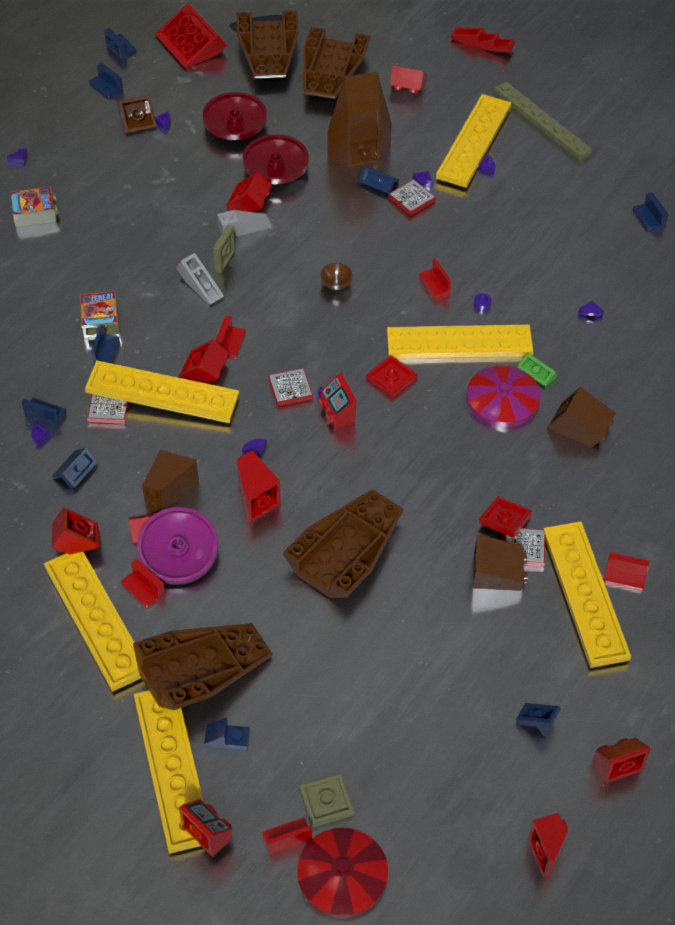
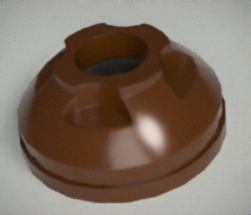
(336, 271)

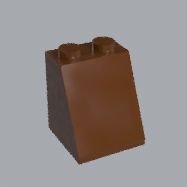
(582, 418)
(169, 480)
(498, 565)

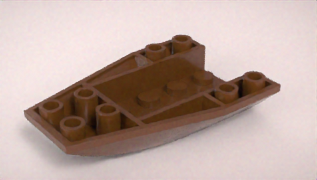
(268, 43)
(330, 61)
(359, 123)
(344, 545)
(197, 662)

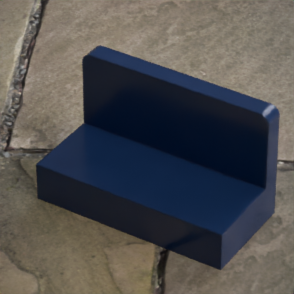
(119, 43)
(107, 81)
(377, 179)
(651, 213)
(104, 347)
(43, 411)
(76, 467)

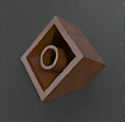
(136, 114)

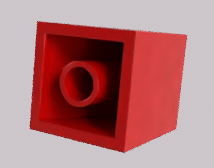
(257, 486)

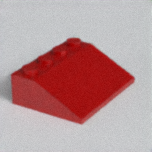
(190, 37)

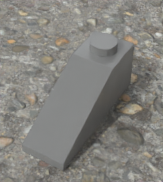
(243, 222)
(199, 279)

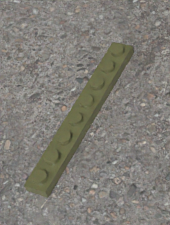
(543, 121)

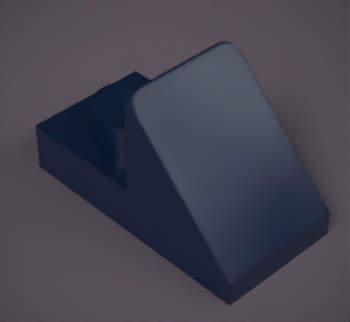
(539, 716)
(226, 736)

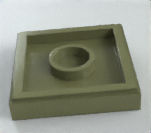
(224, 249)
(326, 800)

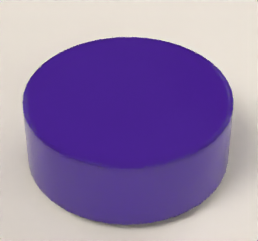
(482, 301)

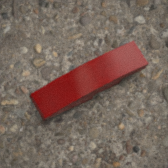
(478, 38)

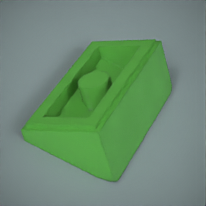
(537, 369)

